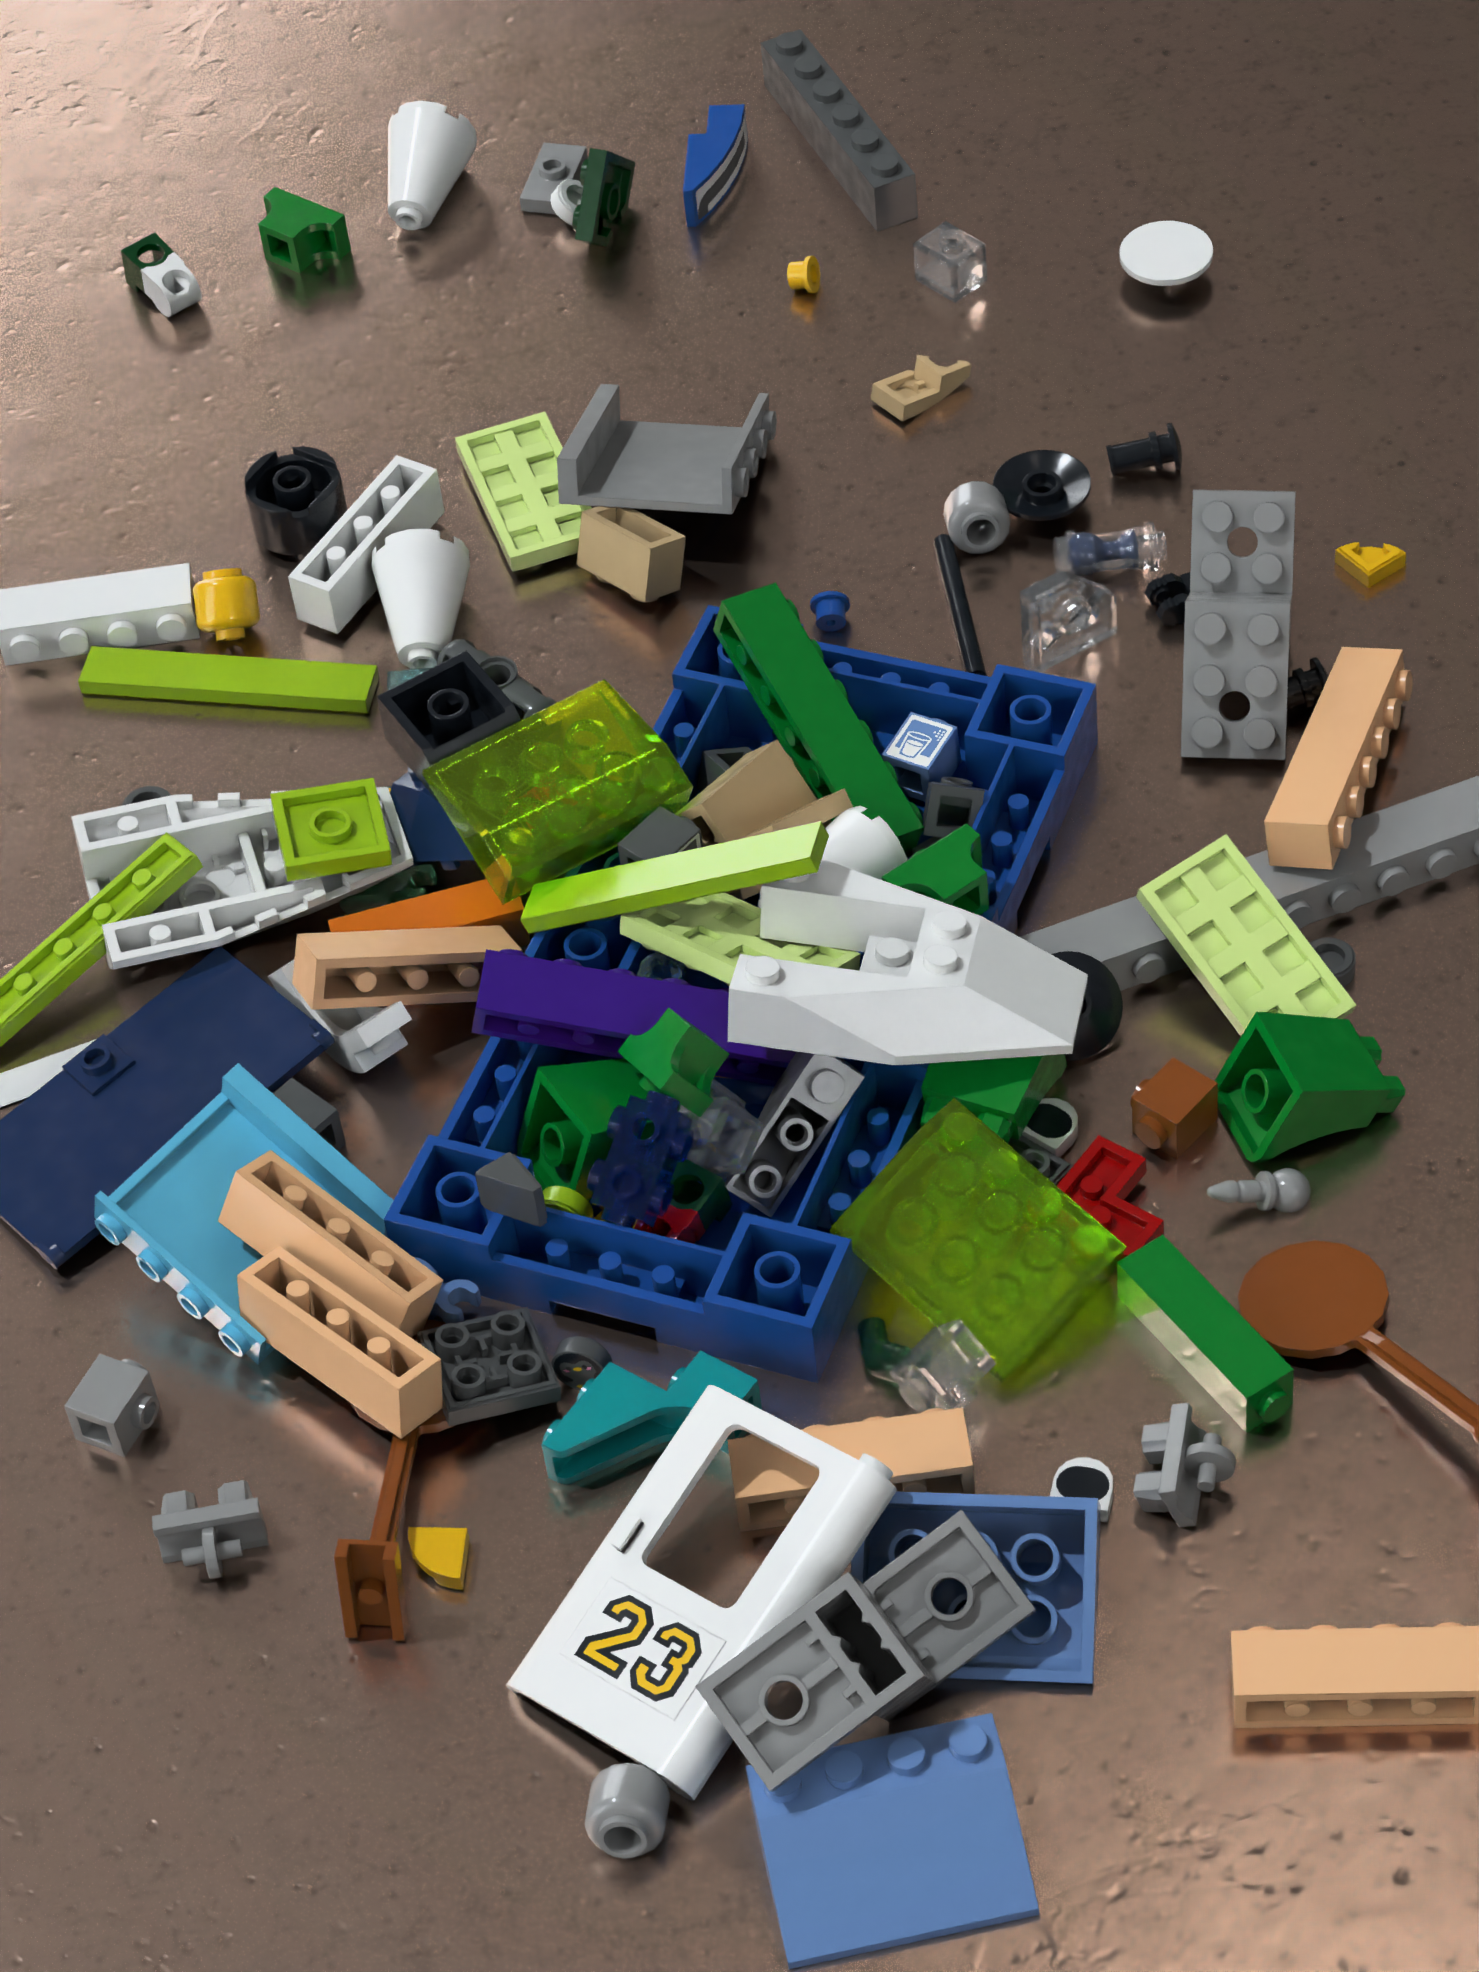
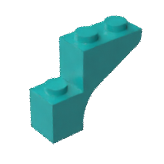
(627, 1415)

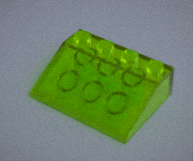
(557, 788)
(979, 1237)

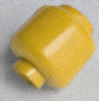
(226, 604)

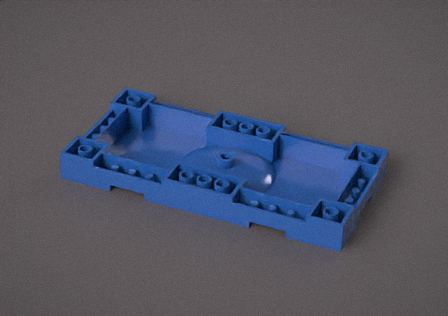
(754, 1282)

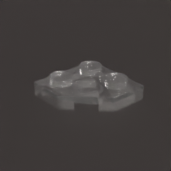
(1064, 618)

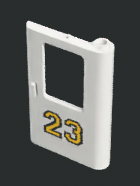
(636, 1644)

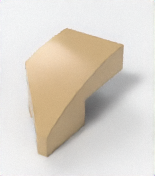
(918, 390)

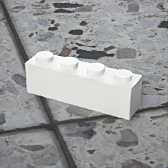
(338, 572)
(97, 611)

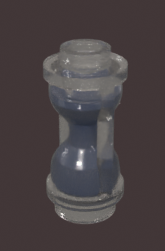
(1091, 553)

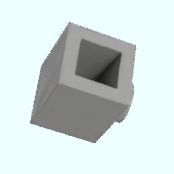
(112, 1404)

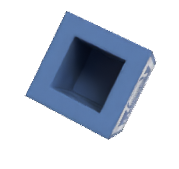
(923, 753)

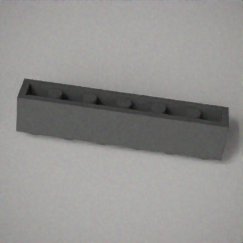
(839, 130)

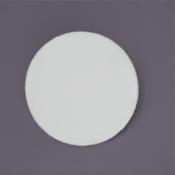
(1166, 253)

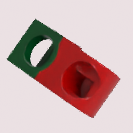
(692, 1205)

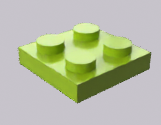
(330, 829)

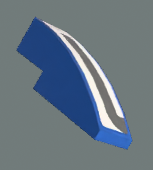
(714, 161)

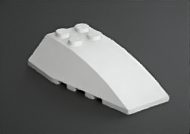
(241, 877)

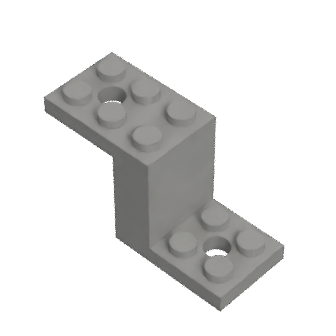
(1238, 625)
(864, 1650)

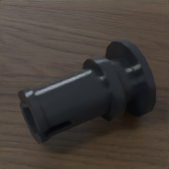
(1146, 452)
(1307, 685)

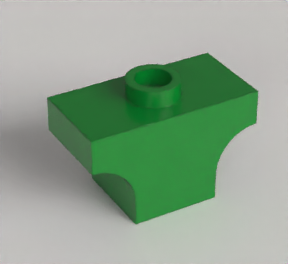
(301, 231)
(947, 871)
(676, 1061)

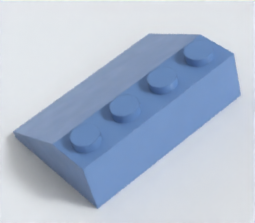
(1047, 1550)
(894, 1842)

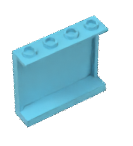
(176, 1197)

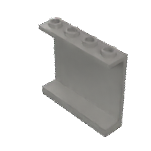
(660, 463)

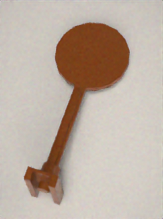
(1333, 1298)
(371, 1569)

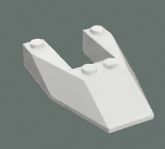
(927, 988)

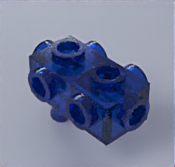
(637, 1173)

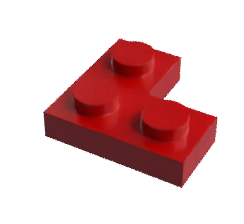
(1100, 1185)

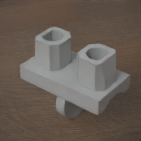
(1190, 1465)
(209, 1531)

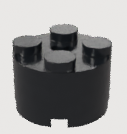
(294, 499)

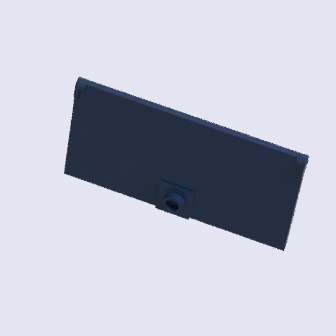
(139, 1090)

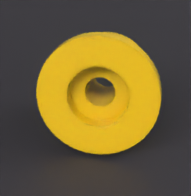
(804, 274)

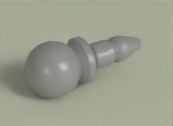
(1283, 1190)

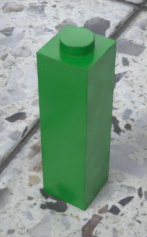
(1205, 1334)

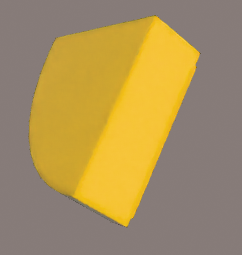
(1370, 563)
(441, 1553)

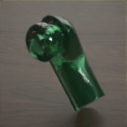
(878, 1352)

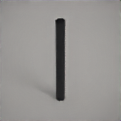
(958, 605)

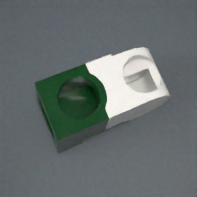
(162, 280)

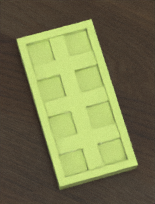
(518, 488)
(713, 933)
(1240, 939)

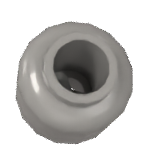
(976, 517)
(627, 1810)

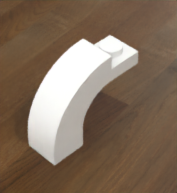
(360, 1034)

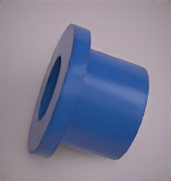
(830, 610)

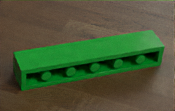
(811, 708)

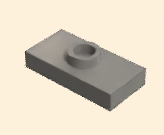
(551, 167)

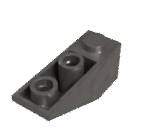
(796, 1122)

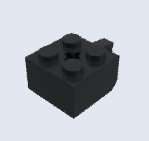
(443, 712)

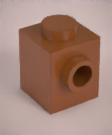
(1174, 1108)

